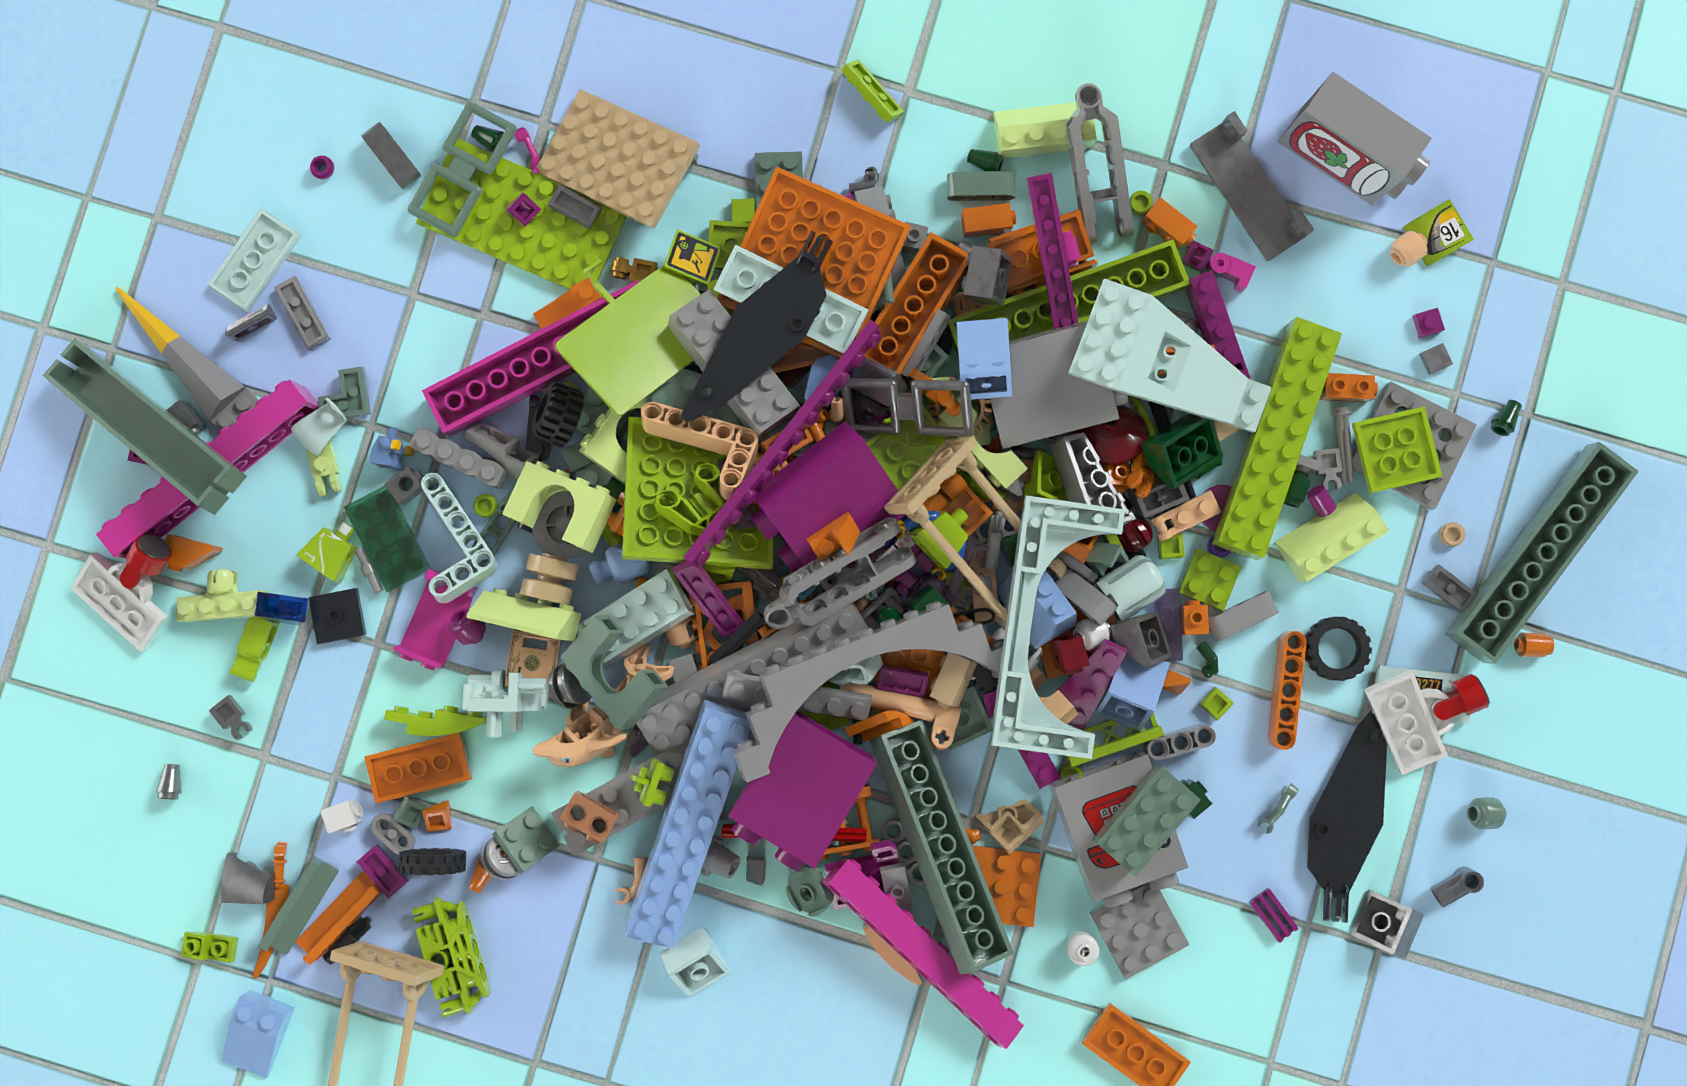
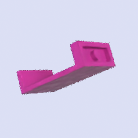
(428, 631)

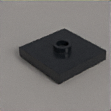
(337, 616)

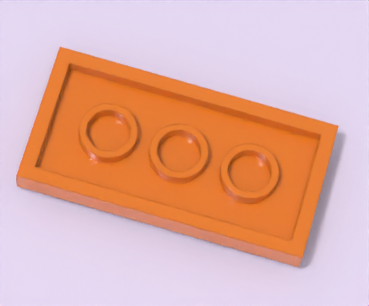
(1025, 250)
(418, 767)
(1134, 1049)

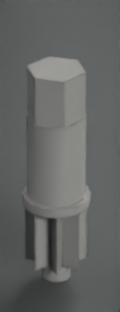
(994, 539)

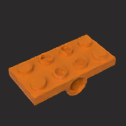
(956, 494)

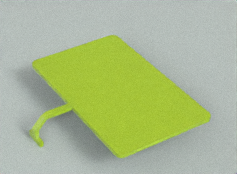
(628, 344)

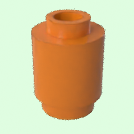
(1533, 644)

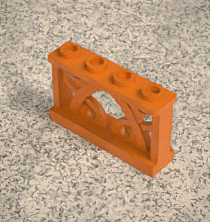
(743, 601)

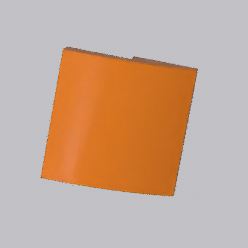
(879, 724)

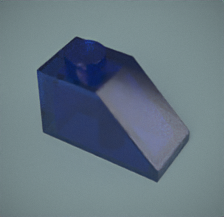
(281, 608)

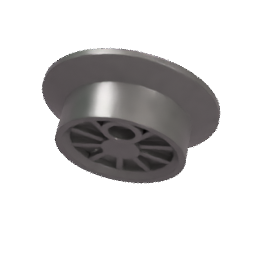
(552, 525)

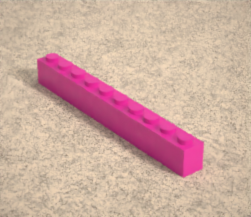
(923, 953)

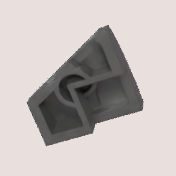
(245, 882)

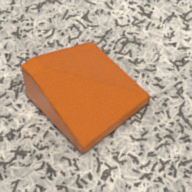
(438, 817)

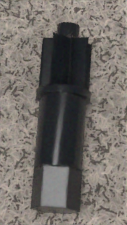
(351, 936)

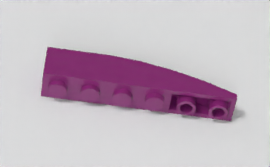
(1214, 319)

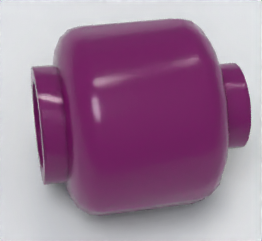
(465, 629)

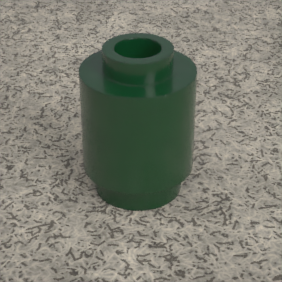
(1297, 489)

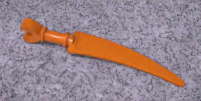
(274, 906)

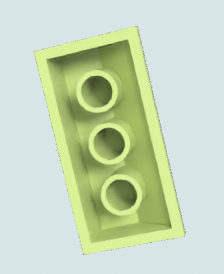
(1038, 130)
(1331, 538)
(526, 615)

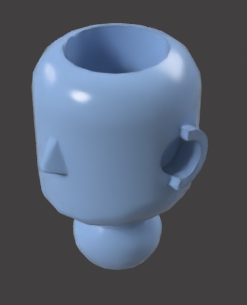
(618, 568)

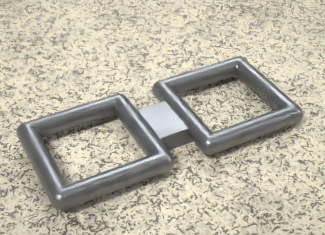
(909, 407)

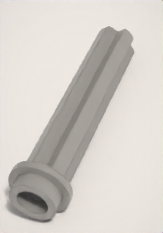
(1343, 441)

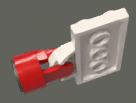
(125, 590)
(1417, 717)

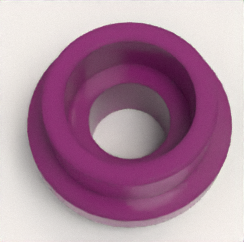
(315, 166)

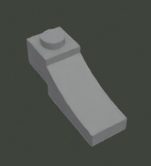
(501, 447)

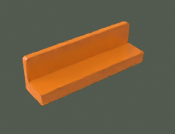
(338, 917)

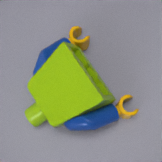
(949, 527)

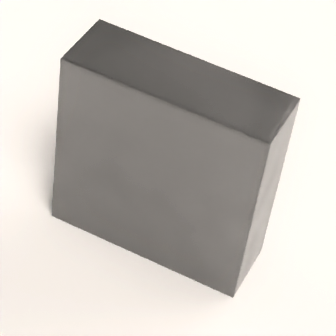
(1436, 358)

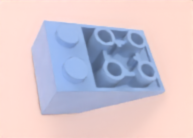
(985, 357)

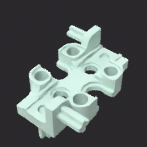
(488, 695)

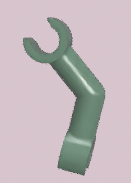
(1288, 794)

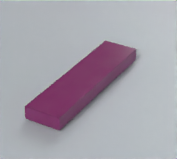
(708, 598)

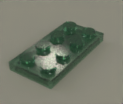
(387, 538)

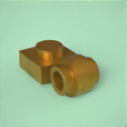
(638, 271)

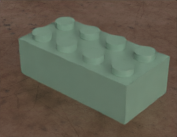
(1146, 819)

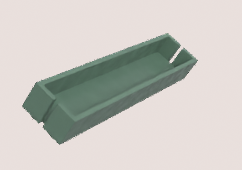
(145, 427)

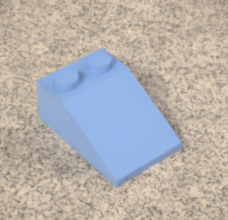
(256, 1032)

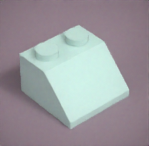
(694, 962)

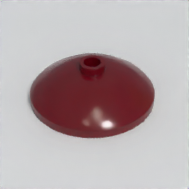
(1120, 441)

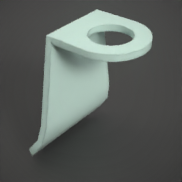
(319, 427)

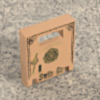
(529, 660)

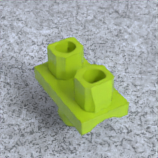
(649, 792)

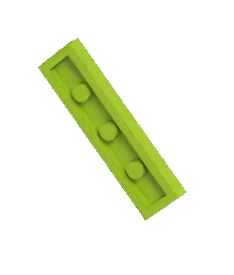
(1119, 743)

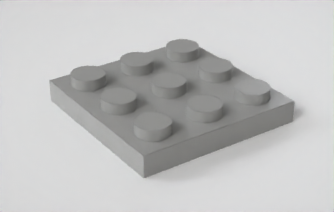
(1139, 930)

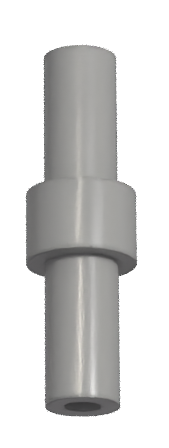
(368, 570)

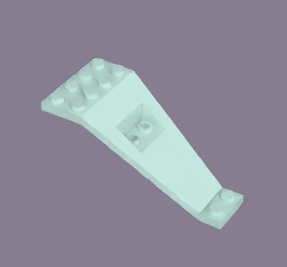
(1128, 346)

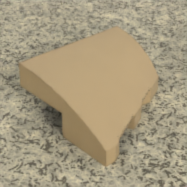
(1011, 824)

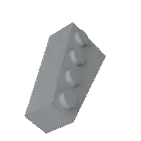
(1084, 476)

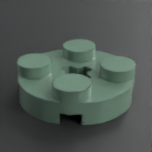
(814, 902)

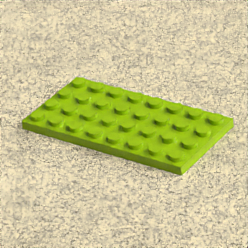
(547, 246)

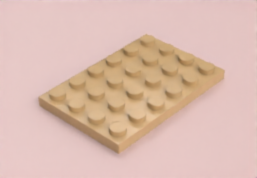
(617, 158)

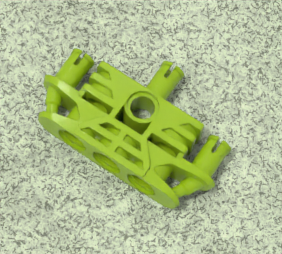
(455, 942)

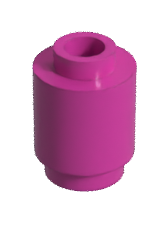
(1071, 248)

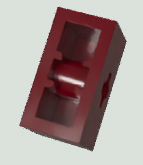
(1068, 653)

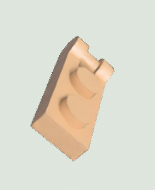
(1186, 515)

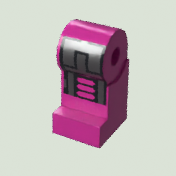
(1231, 269)

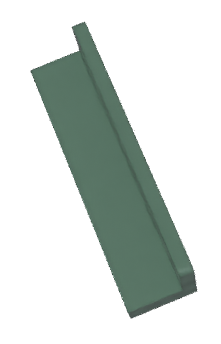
(299, 906)

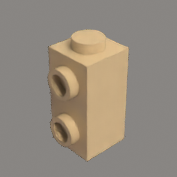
(952, 680)

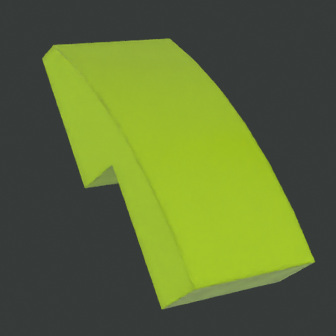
(209, 946)

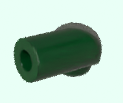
(1211, 660)

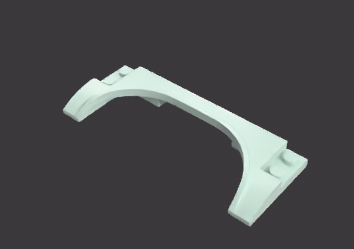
(1019, 714)

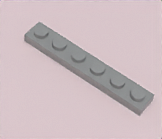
(823, 700)

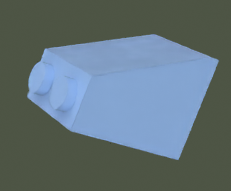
(1133, 693)

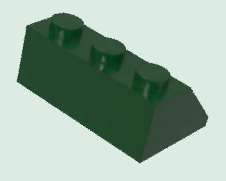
(1183, 449)

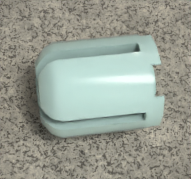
(1132, 586)

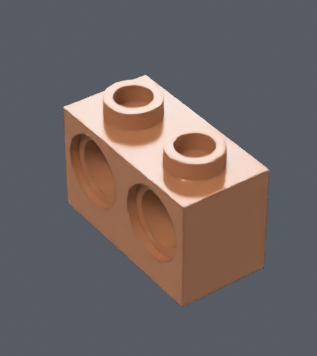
(592, 811)

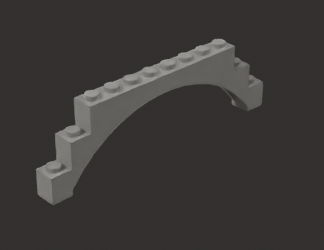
(794, 682)

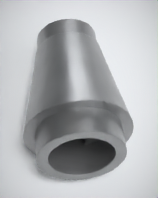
(169, 783)

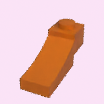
(571, 301)

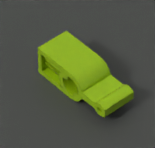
(253, 647)

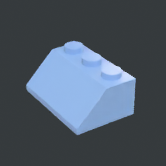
(1051, 610)

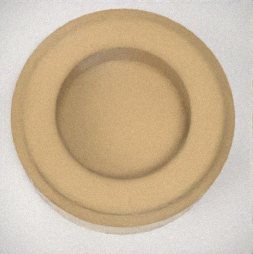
(1451, 534)

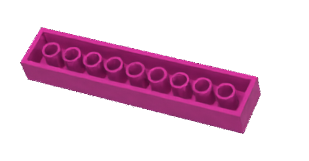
(507, 374)
(241, 444)

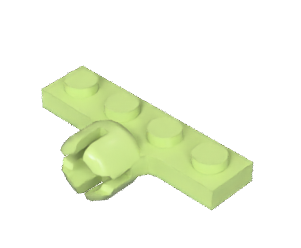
(220, 600)

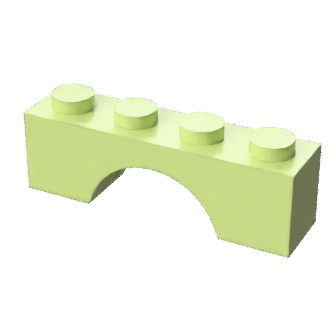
(1002, 467)

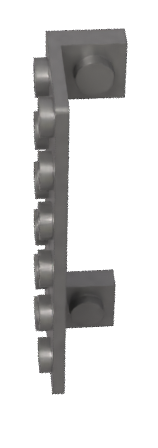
(1249, 189)

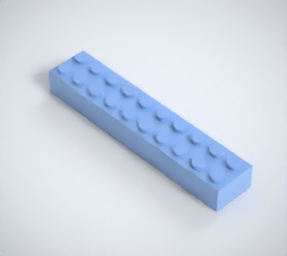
(687, 825)

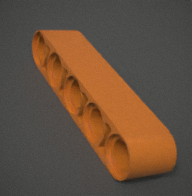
(1279, 700)

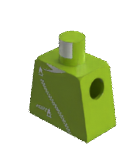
(330, 551)

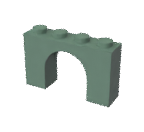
(586, 660)

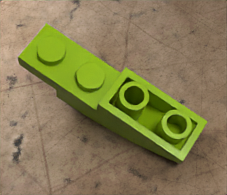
(444, 722)

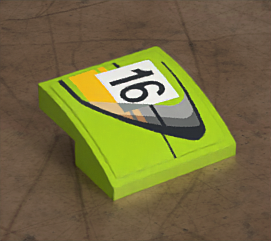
(1443, 231)

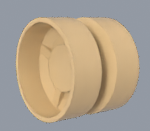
(550, 572)

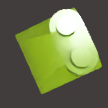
(1045, 479)

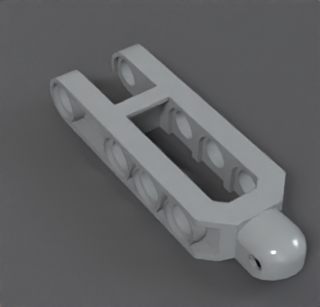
(1089, 107)
(788, 610)

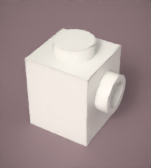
(342, 816)

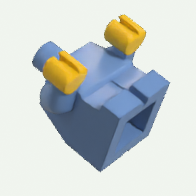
(389, 450)

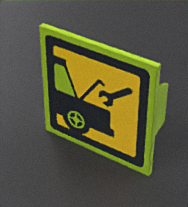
(692, 257)

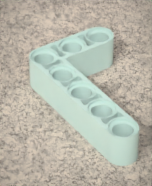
(462, 536)

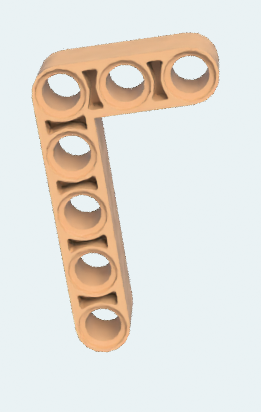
(708, 439)

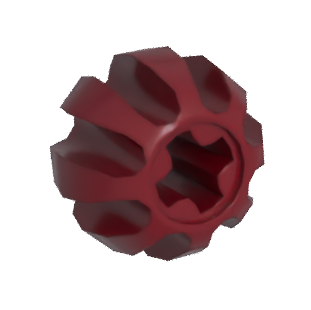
(1136, 535)

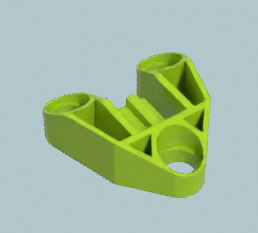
(682, 512)

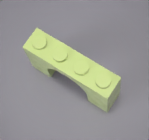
(602, 445)
(590, 508)

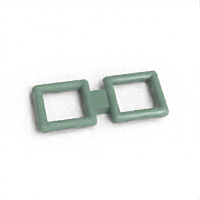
(462, 169)

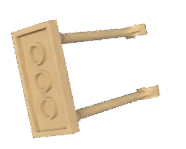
(926, 482)
(391, 966)

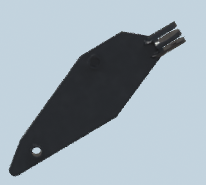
(763, 330)
(1348, 817)

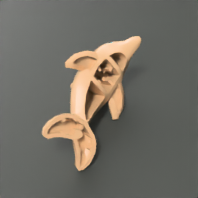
(590, 732)

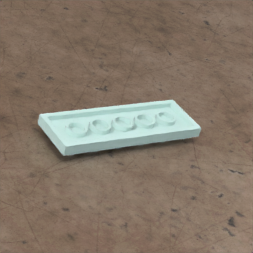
(836, 321)

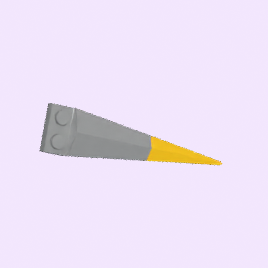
(212, 388)

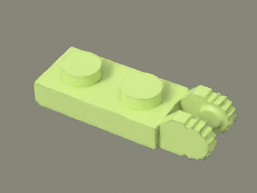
(324, 466)

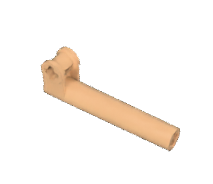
(943, 719)

